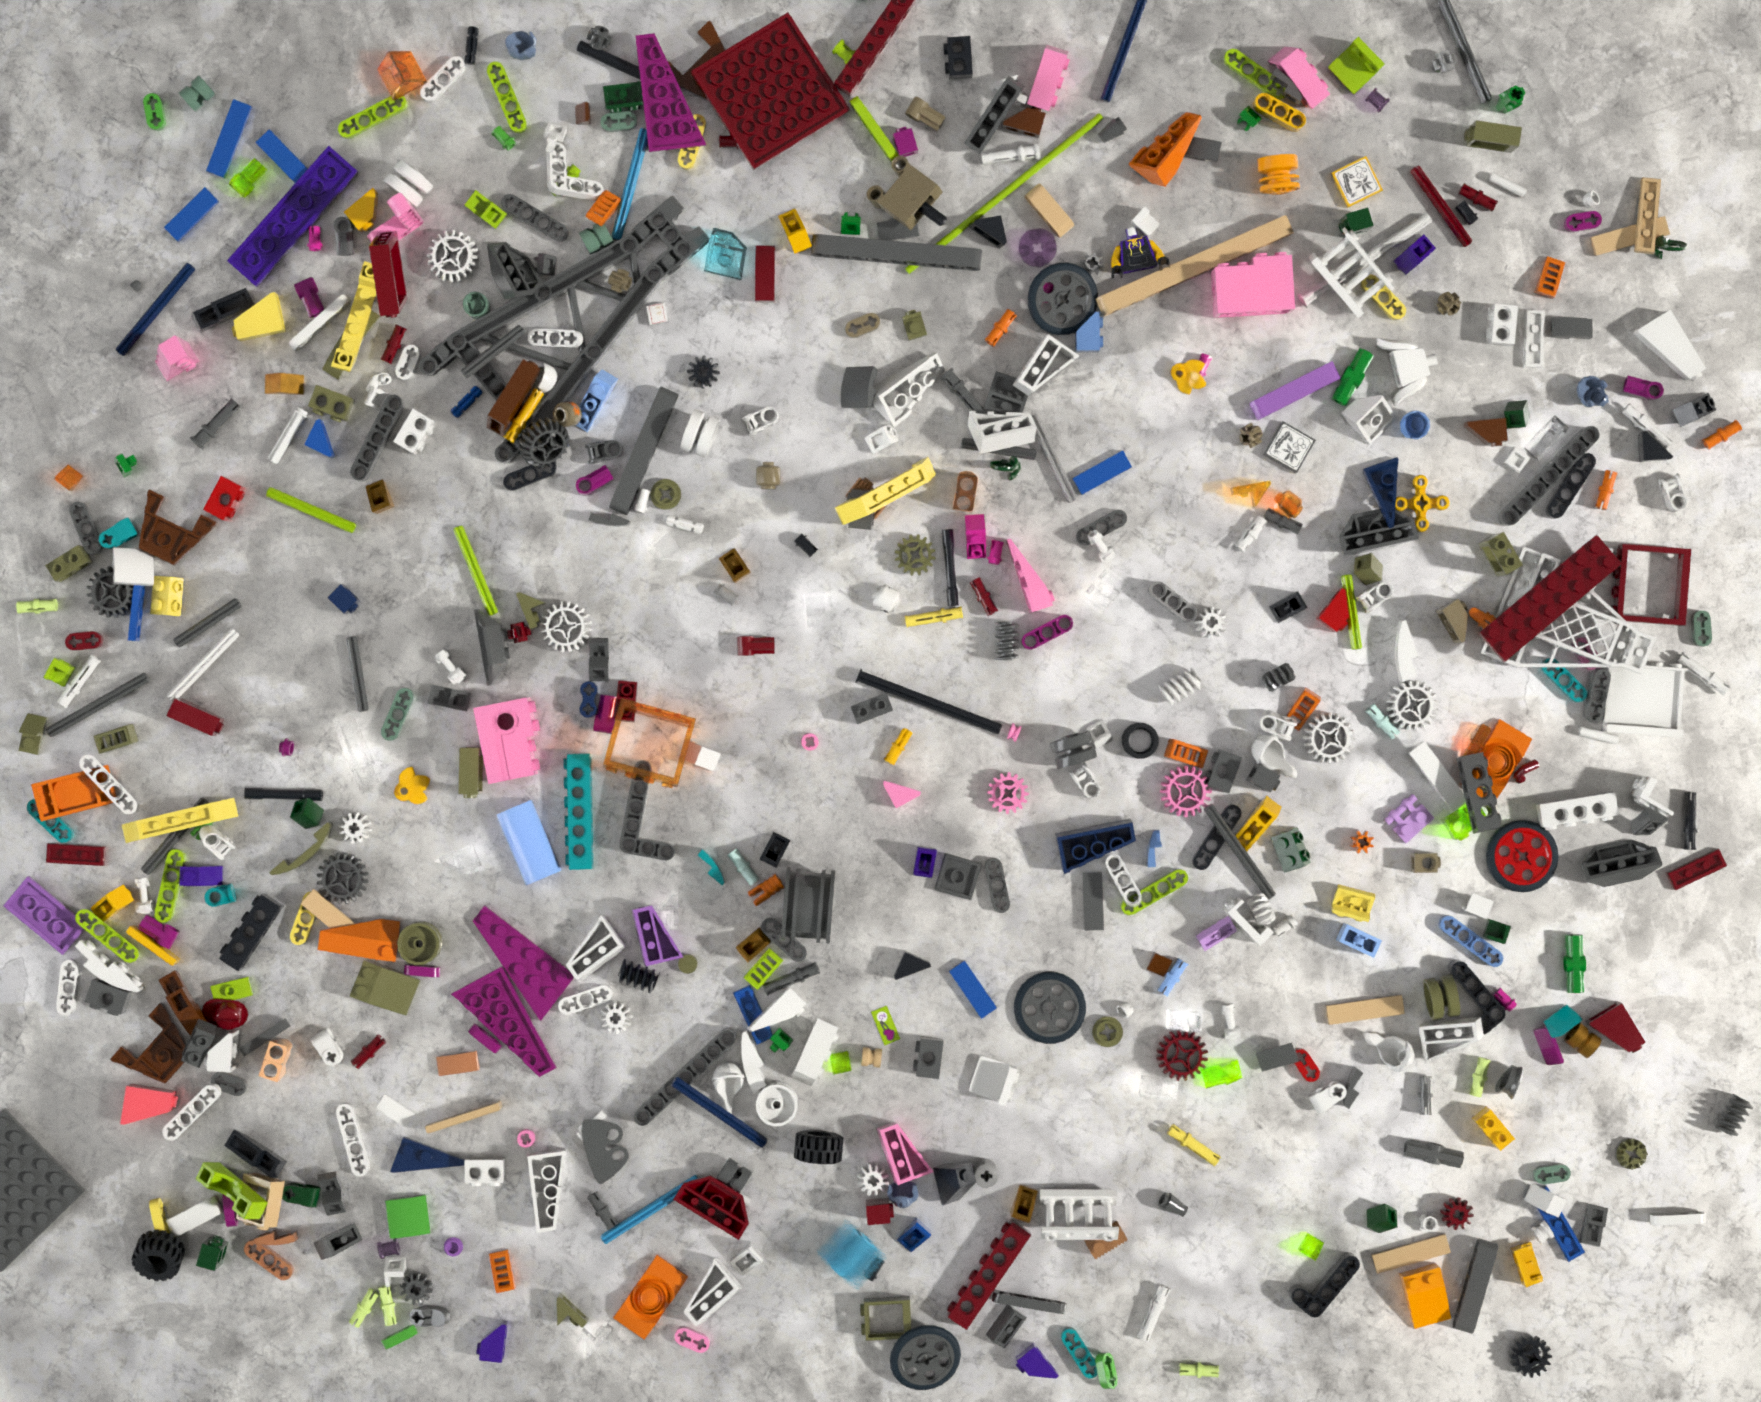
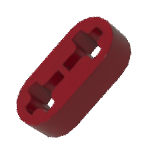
(84, 645)

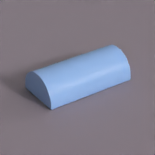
(528, 842)

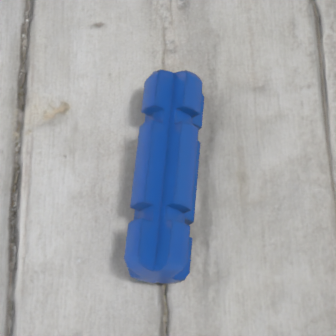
(466, 401)

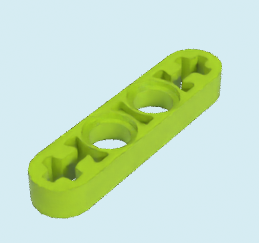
(1257, 72)
(507, 97)
(373, 118)
(873, 128)
(168, 885)
(1155, 894)
(104, 939)

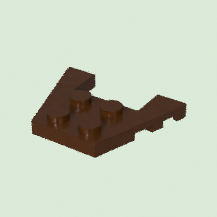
(686, 80)
(165, 538)
(162, 1056)

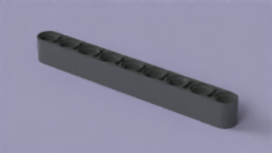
(896, 252)

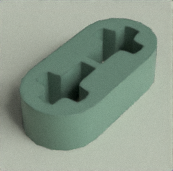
(618, 116)
(1706, 628)
(1551, 1169)

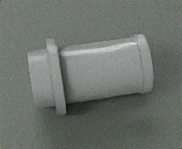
(725, 594)

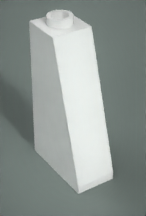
(1671, 345)

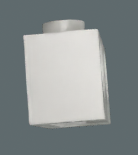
(1508, 325)
(409, 429)
(484, 1165)

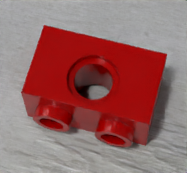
(214, 504)

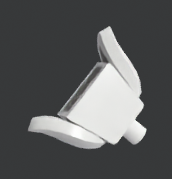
(1408, 365)

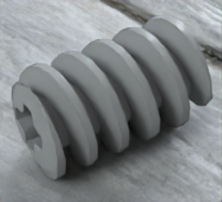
(992, 1175)

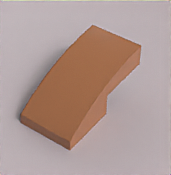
(457, 1063)
(272, 1238)

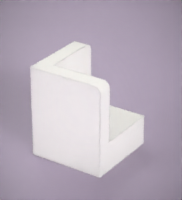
(1145, 222)
(1479, 906)
(394, 1268)

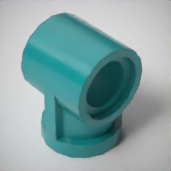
(226, 892)

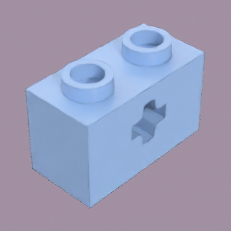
(1358, 940)

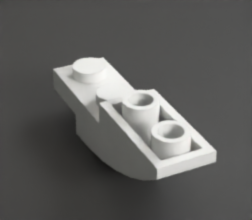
(114, 974)

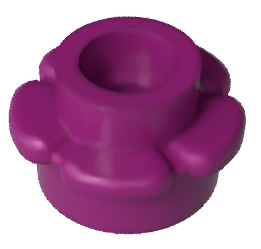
(286, 747)

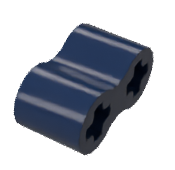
(589, 699)

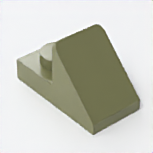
(527, 604)
(32, 733)
(567, 1308)

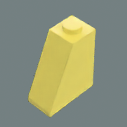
(260, 320)

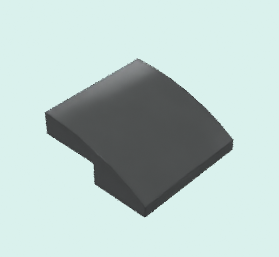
(857, 387)
(1004, 396)

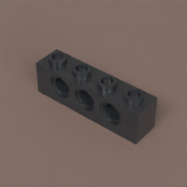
(271, 909)

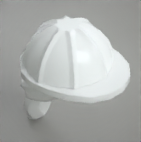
(1270, 753)
(1393, 1050)
(727, 1083)

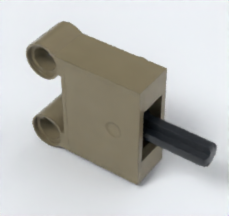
(909, 196)

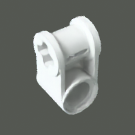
(759, 421)
(1673, 491)
(1374, 596)
(1279, 725)
(1085, 780)
(218, 843)
(327, 1045)
(1325, 1096)

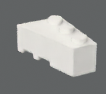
(1044, 363)
(1001, 431)
(815, 1052)

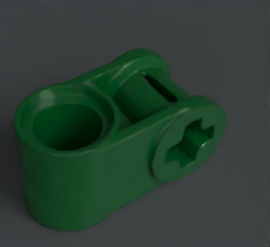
(304, 1195)

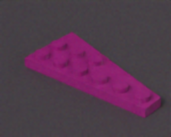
(665, 108)
(529, 966)
(503, 1013)

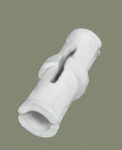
(1251, 533)

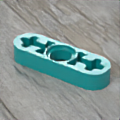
(1570, 693)
(57, 833)
(1068, 1343)

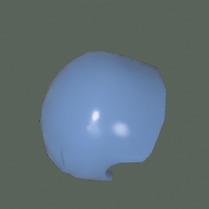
(1415, 425)

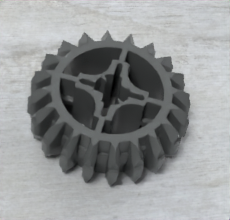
(540, 437)
(106, 597)
(339, 870)

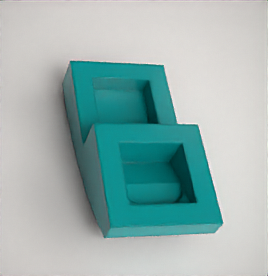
(715, 871)

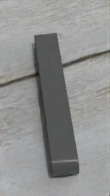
(643, 450)
(1556, 471)
(690, 1068)

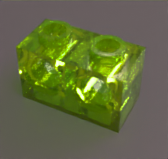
(1463, 817)

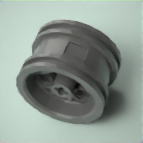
(808, 905)

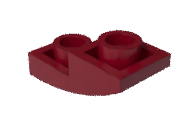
(628, 691)

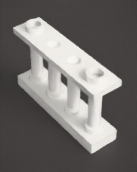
(1333, 275)
(1078, 1197)

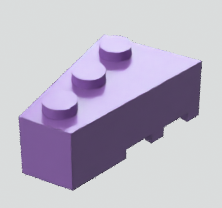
(653, 938)

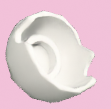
(547, 378)

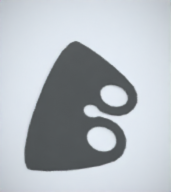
(600, 1159)

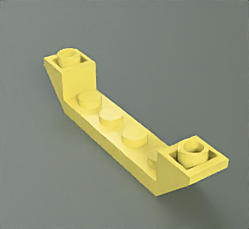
(357, 321)
(887, 492)
(180, 820)

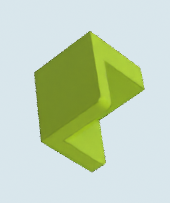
(59, 672)

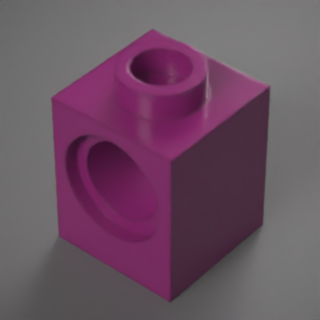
(905, 142)

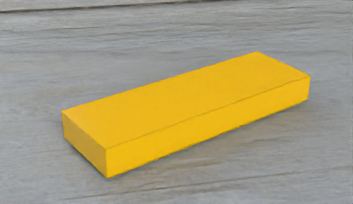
(150, 944)

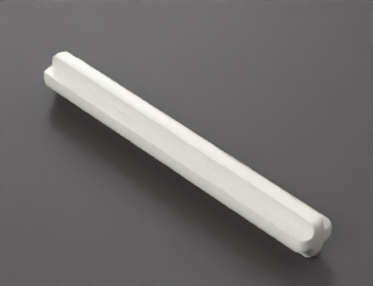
(203, 664)

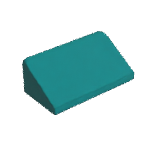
(1562, 1021)

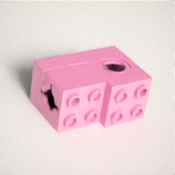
(1254, 287)
(506, 739)

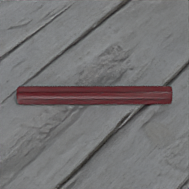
(1441, 206)

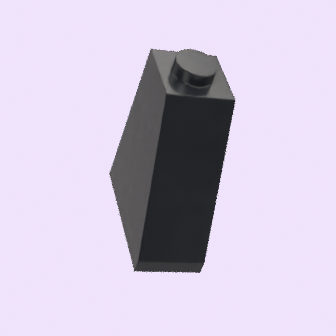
(953, 1181)

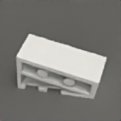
(596, 950)
(1446, 1036)
(712, 1293)

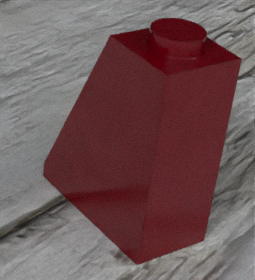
(195, 717)
(1617, 1027)

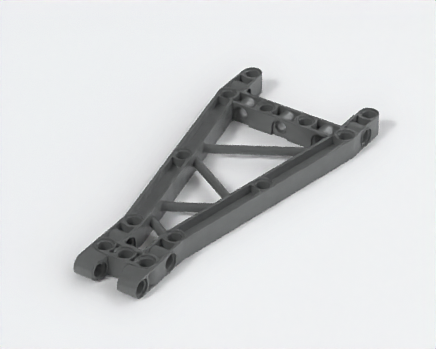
(566, 282)

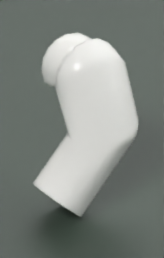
(378, 380)

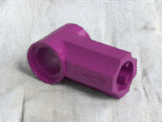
(308, 293)
(1641, 387)
(595, 479)
(605, 718)
(162, 933)

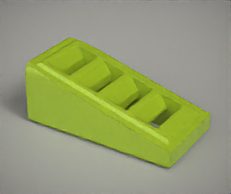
(751, 980)

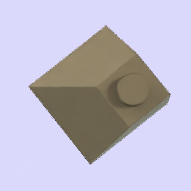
(1454, 619)

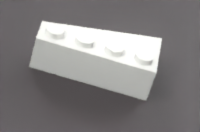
(546, 1180)

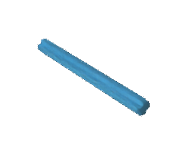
(630, 185)
(642, 1214)

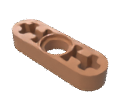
(277, 1272)

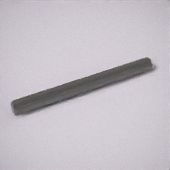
(1465, 50)
(97, 705)
(1239, 851)

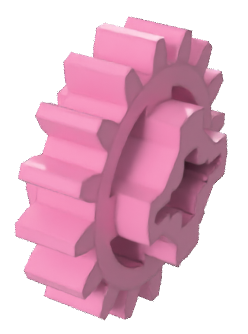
(1017, 802)

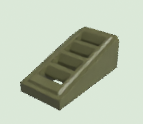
(127, 734)

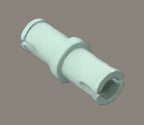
(1382, 721)
(743, 867)

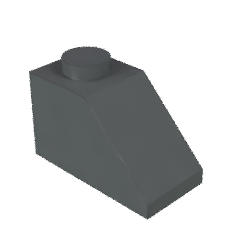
(337, 1241)

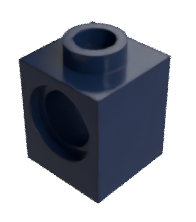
(344, 599)

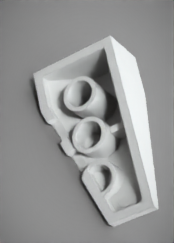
(903, 389)

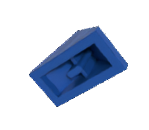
(319, 439)
(914, 1235)

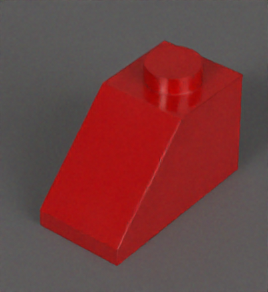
(1335, 612)

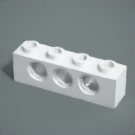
(1607, 810)

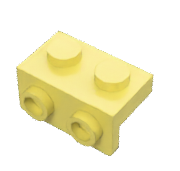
(167, 596)
(1352, 903)

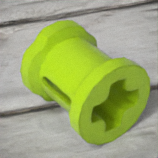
(843, 51)

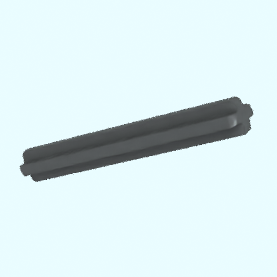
(166, 846)

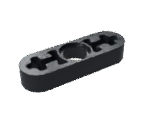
(518, 485)

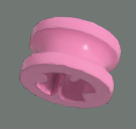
(1013, 732)
(803, 742)
(531, 1136)

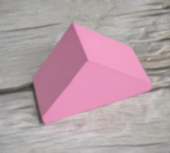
(900, 794)

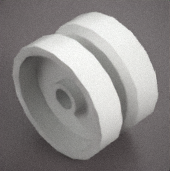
(409, 182)
(700, 433)
(771, 1113)

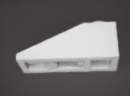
(782, 1008)

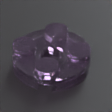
(1036, 236)

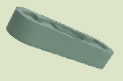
(396, 729)

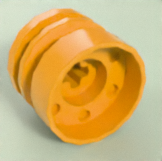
(1278, 170)

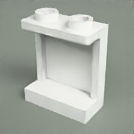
(1258, 936)

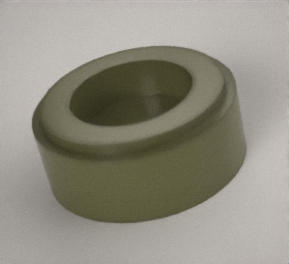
(687, 963)

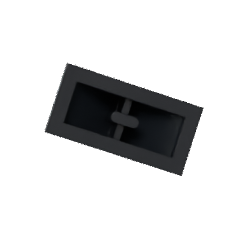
(990, 229)
(1650, 449)
(1288, 606)
(774, 849)
(909, 965)

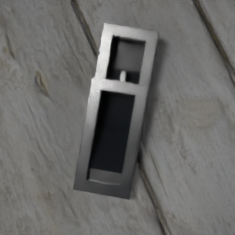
(222, 310)
(255, 1154)

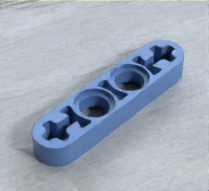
(1470, 941)

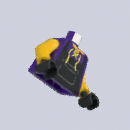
(1136, 255)

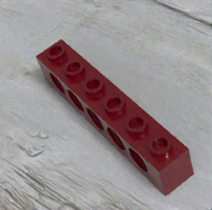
(873, 45)
(965, 1317)

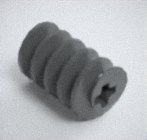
(1007, 641)
(1734, 1115)

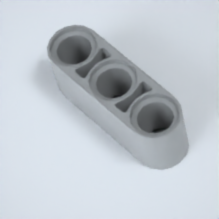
(1181, 605)

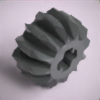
(1278, 677)
(419, 1282)

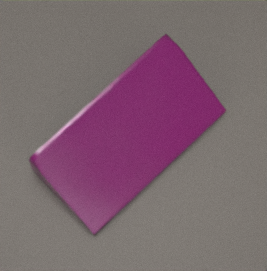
(1548, 1046)

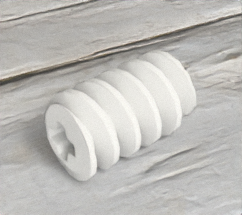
(1181, 686)

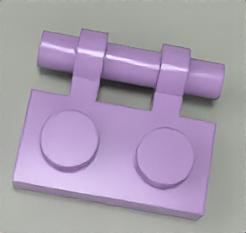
(1413, 822)

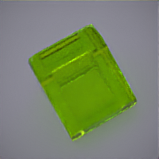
(840, 1062)
(1311, 1246)

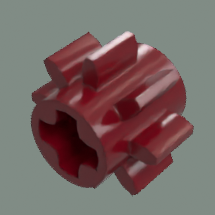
(519, 632)

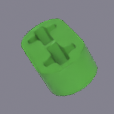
(159, 111)
(399, 1336)
(1106, 1370)

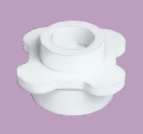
(1433, 1226)

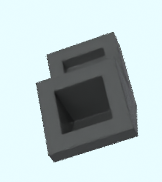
(599, 659)
(332, 1193)

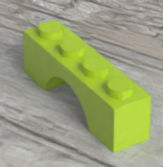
(218, 1178)

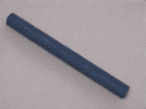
(1123, 50)
(154, 310)
(719, 1112)

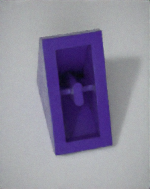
(924, 861)

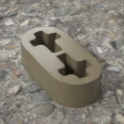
(860, 321)

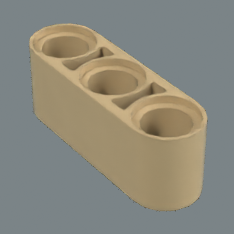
(1049, 210)

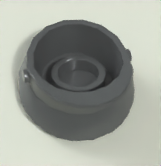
(1510, 1081)

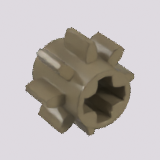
(620, 280)
(1448, 303)
(1250, 435)

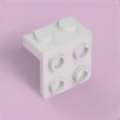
(1642, 789)
(994, 1080)

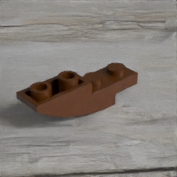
(181, 1001)

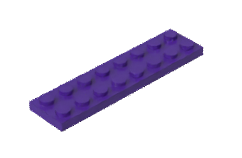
(292, 216)

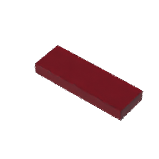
(76, 854)
(1696, 869)

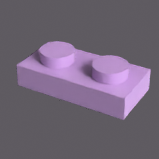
(1216, 933)

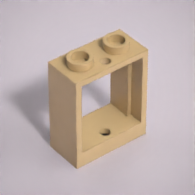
(274, 1198)

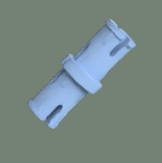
(1172, 977)

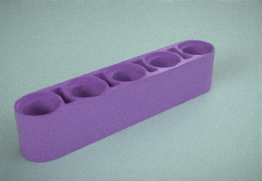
(1294, 390)

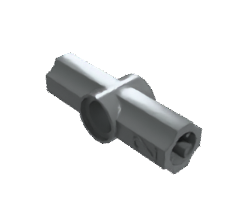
(1433, 1153)

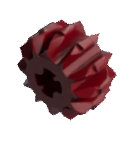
(1463, 1216)

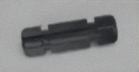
(471, 45)

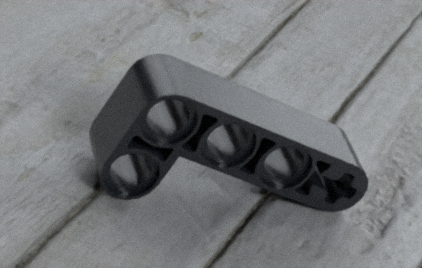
(1474, 993)
(1327, 1282)

